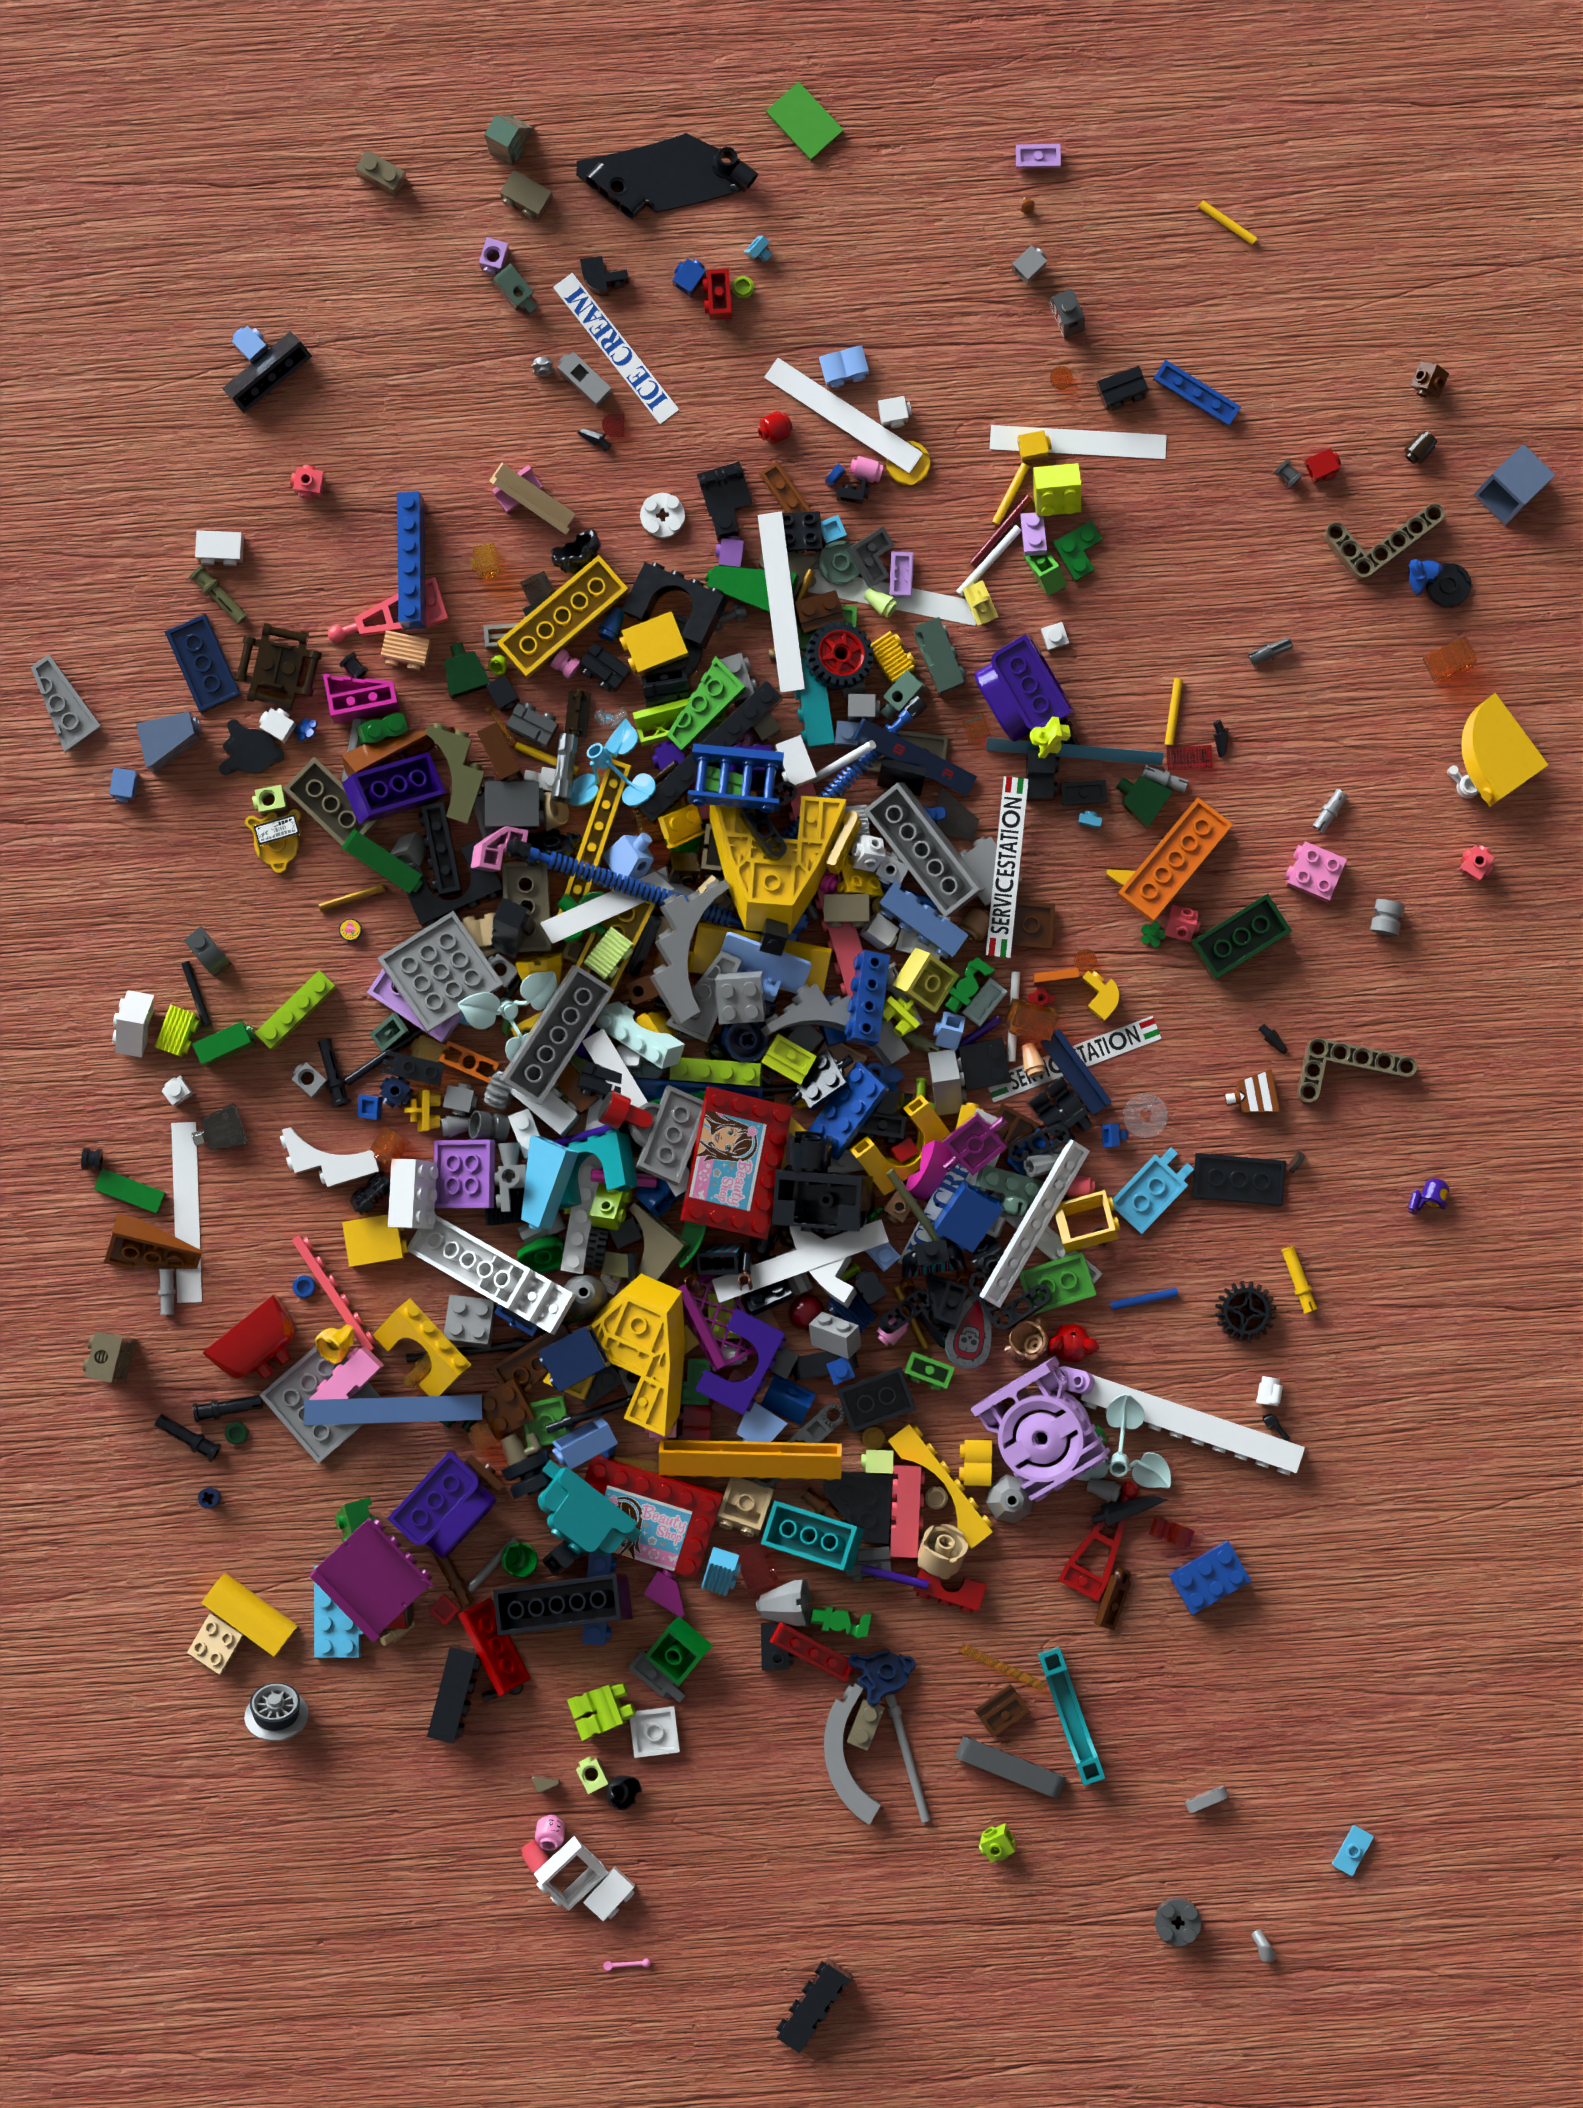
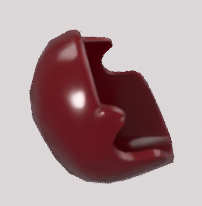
(804, 1311)

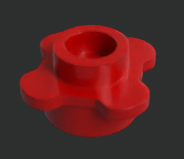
(1041, 992)

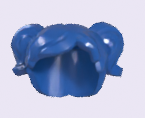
(1421, 573)

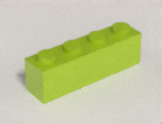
(296, 1010)
(717, 1071)

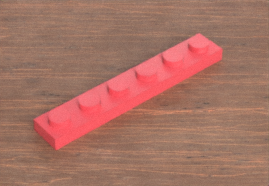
(329, 1284)

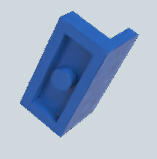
(788, 1399)

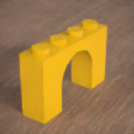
(875, 1164)
(446, 1360)

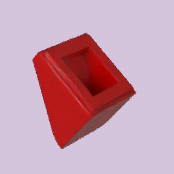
(903, 1150)

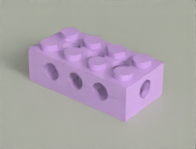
(383, 991)

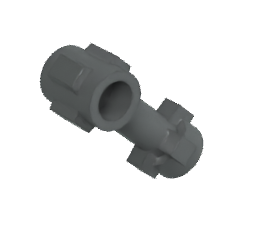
(738, 613)

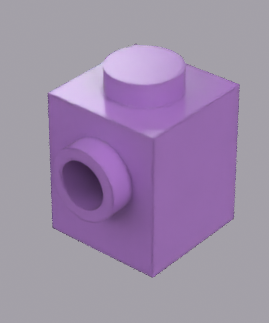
(730, 552)

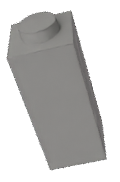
(584, 379)

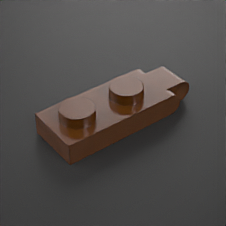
(1113, 1599)

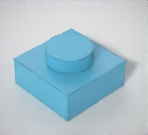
(832, 529)
(1090, 819)

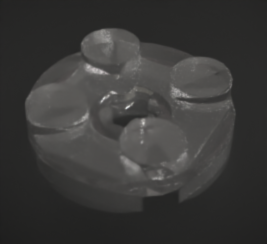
(1158, 1115)

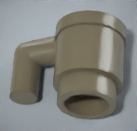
(515, 1451)

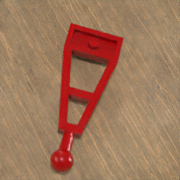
(1080, 1578)

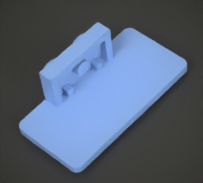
(778, 971)

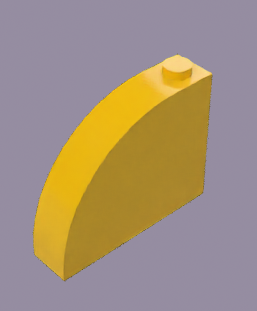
(1498, 751)

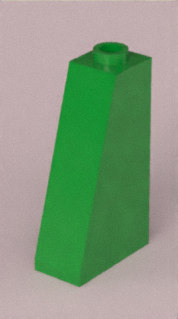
(744, 584)
(382, 862)

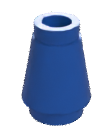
(611, 625)

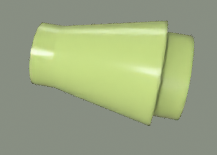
(881, 602)

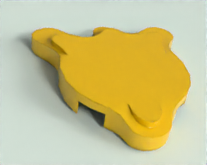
(277, 854)

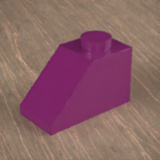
(666, 1592)

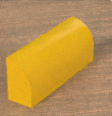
(249, 1614)

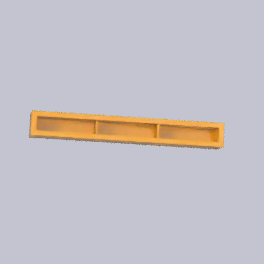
(750, 1459)

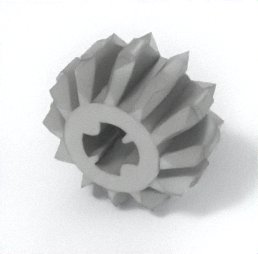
(498, 1092)

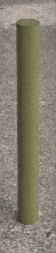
(913, 1205)

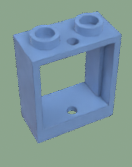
(584, 1443)

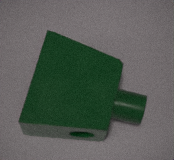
(464, 672)
(1143, 799)

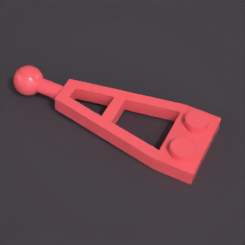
(435, 614)

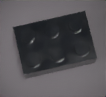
(876, 1399)

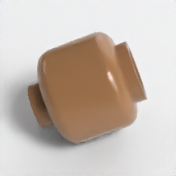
(976, 924)

